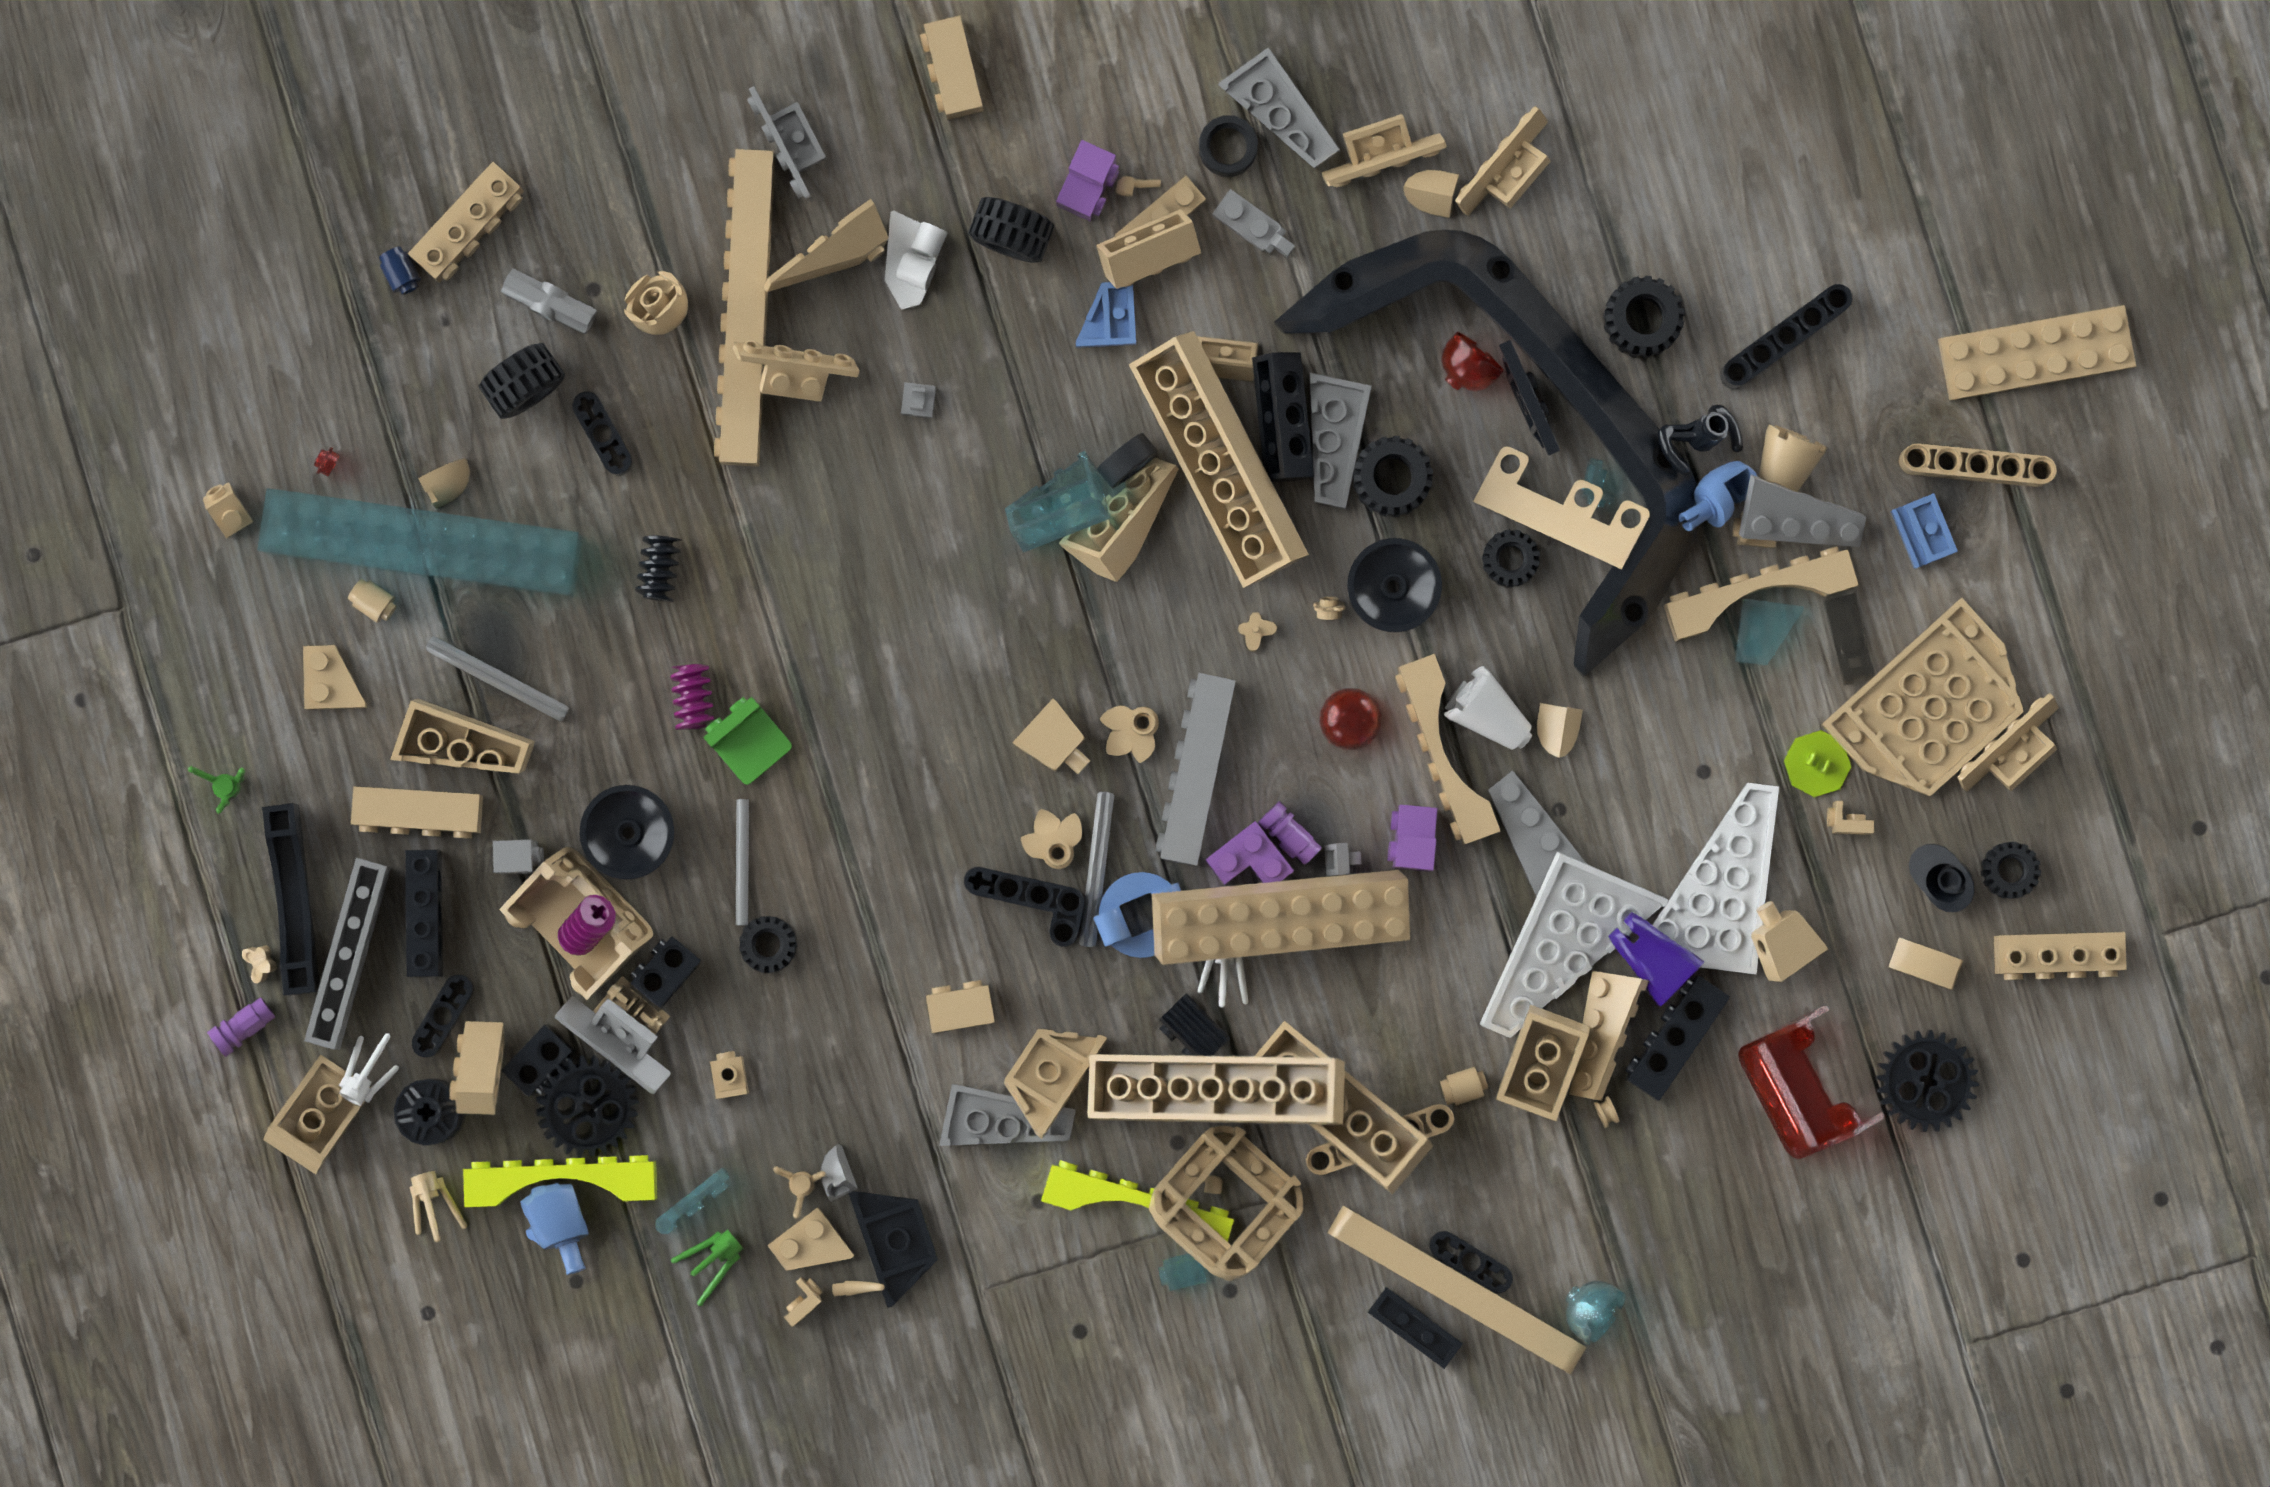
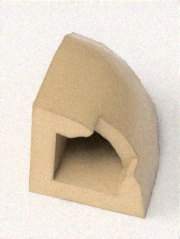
(1432, 191)
(446, 482)
(1558, 728)

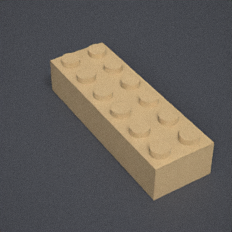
(1371, 1130)

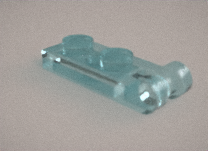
(692, 1202)

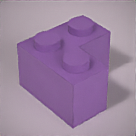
(1087, 179)
(1414, 838)
(1252, 850)

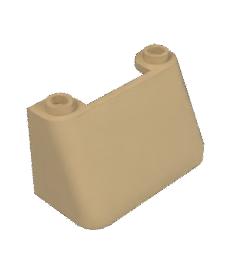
(554, 894)

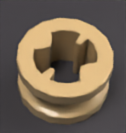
(1606, 1112)

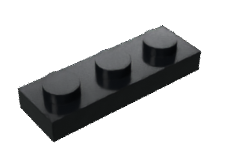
(1415, 1327)

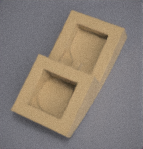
(1925, 963)

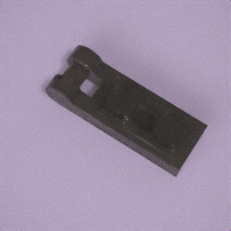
(1848, 638)

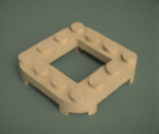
(1257, 1171)

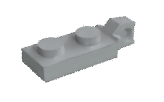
(1252, 224)

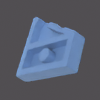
(1109, 319)

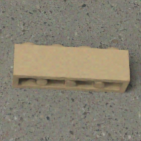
(416, 810)

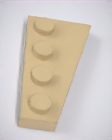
(1607, 1012)

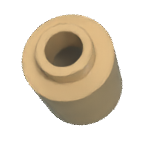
(372, 600)
(1463, 1086)

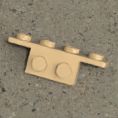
(1380, 147)
(1510, 167)
(794, 372)
(2015, 752)

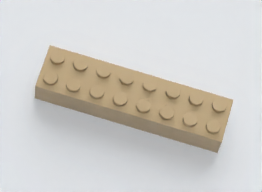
(1218, 459)
(1280, 917)
(1216, 1089)

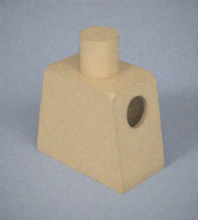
(1053, 739)
(1784, 942)

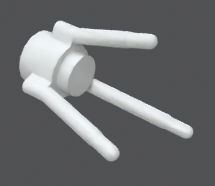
(1223, 978)
(356, 1088)

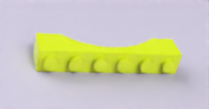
(626, 1180)
(1074, 1189)

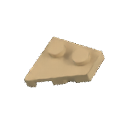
(328, 680)

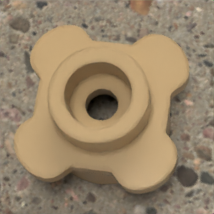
(1329, 608)

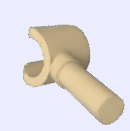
(1126, 185)
(1213, 1184)

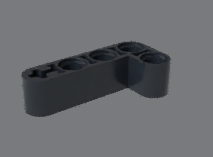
(1023, 898)

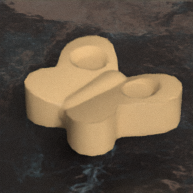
(1255, 630)
(261, 962)

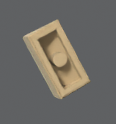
(1230, 357)

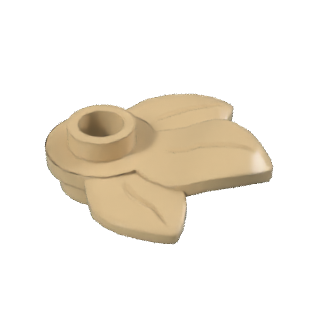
(1127, 735)
(1053, 834)

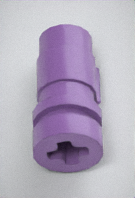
(1293, 837)
(241, 1026)

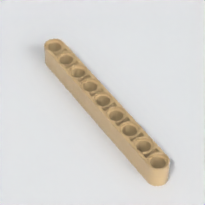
(1456, 1290)

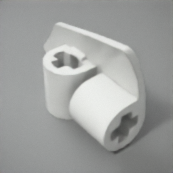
(911, 258)

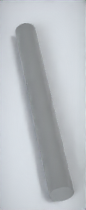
(742, 861)

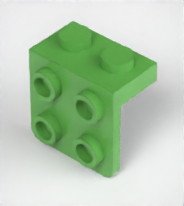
(747, 740)

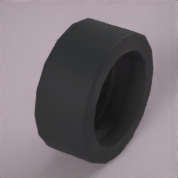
(1238, 124)
(1127, 460)

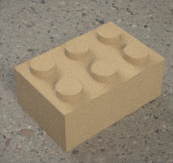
(1543, 1062)

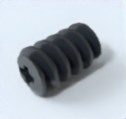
(658, 567)

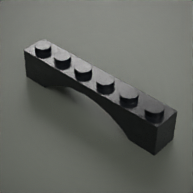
(290, 878)

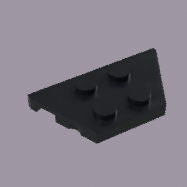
(1523, 388)
(895, 1240)

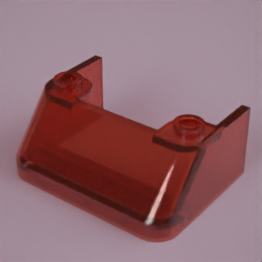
(1793, 1091)

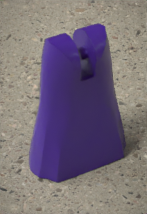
(1655, 958)

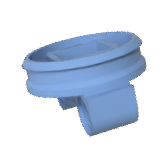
(1111, 920)

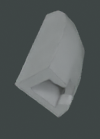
(838, 1175)

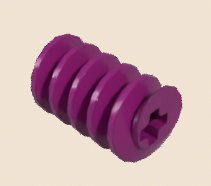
(691, 696)
(586, 925)

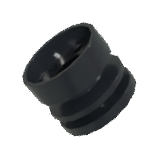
(414, 1125)

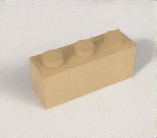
(951, 68)
(1148, 249)
(478, 1067)

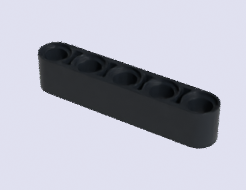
(1794, 323)

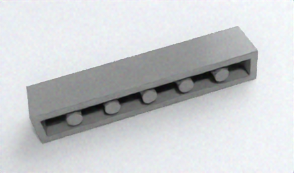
(1197, 769)
(347, 954)

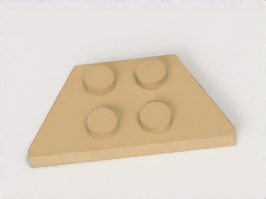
(1049, 1074)

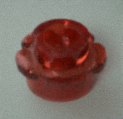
(326, 461)

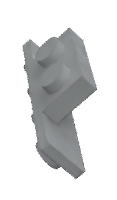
(794, 138)
(616, 1038)

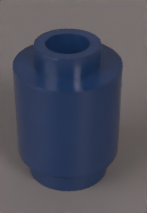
(399, 270)

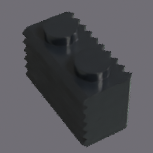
(1192, 1028)

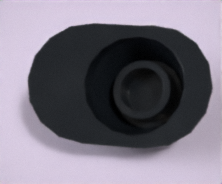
(1942, 877)

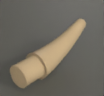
(855, 1287)

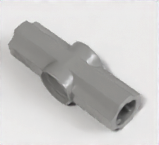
(549, 301)

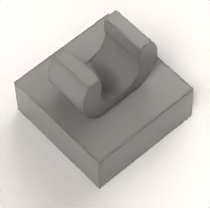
(918, 400)
(1338, 859)

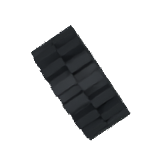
(1524, 544)
(2024, 856)
(787, 944)

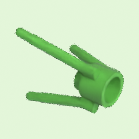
(224, 785)
(724, 1248)

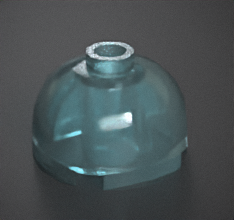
(1592, 1309)

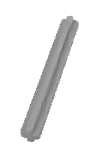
(497, 678)
(1096, 868)

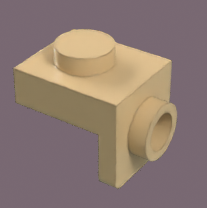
(226, 509)

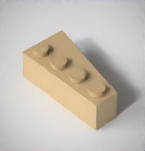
(452, 739)

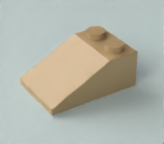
(313, 1117)

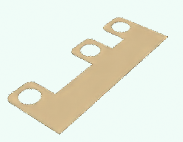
(1562, 522)

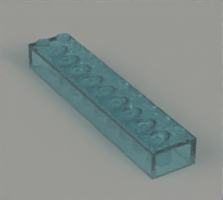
(419, 542)

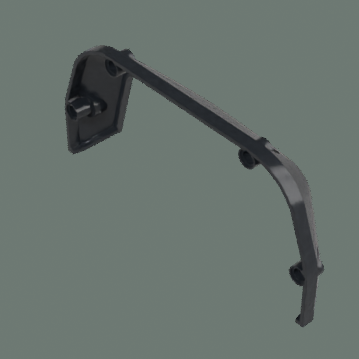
(1575, 371)

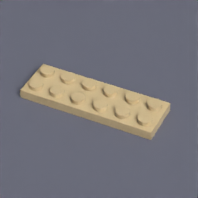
(2037, 353)

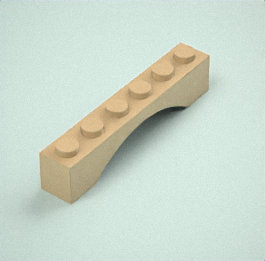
(1823, 576)
(1471, 812)

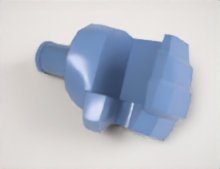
(1717, 495)
(556, 1222)

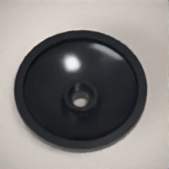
(1399, 562)
(604, 826)

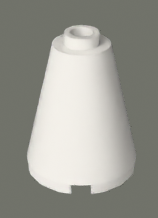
(1488, 711)

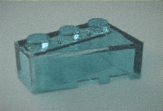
(1059, 507)

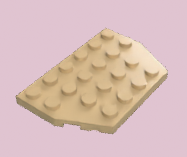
(1931, 704)

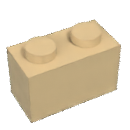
(961, 1007)

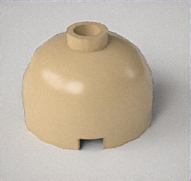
(657, 303)

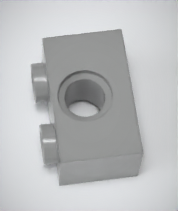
(517, 856)

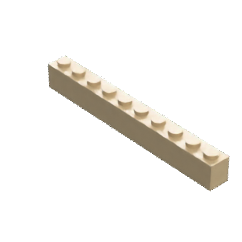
(746, 306)

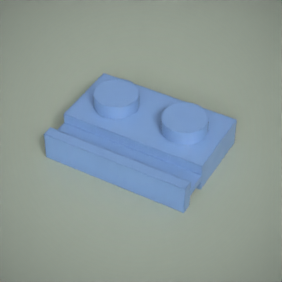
(1924, 531)

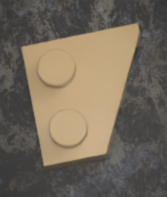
(810, 1243)

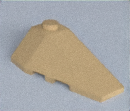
(852, 242)
(1116, 542)

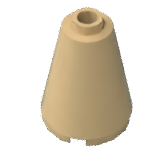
(1788, 457)

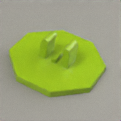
(1817, 764)

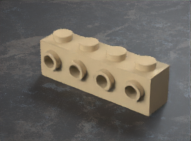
(466, 222)
(2060, 953)

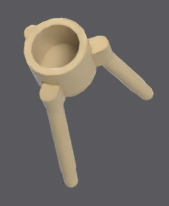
(800, 1184)
(424, 1189)

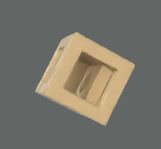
(738, 1084)

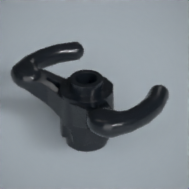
(1701, 435)

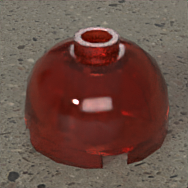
(1468, 365)
(1350, 719)

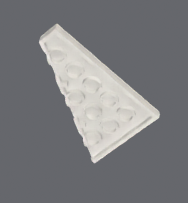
(1726, 884)
(1563, 938)

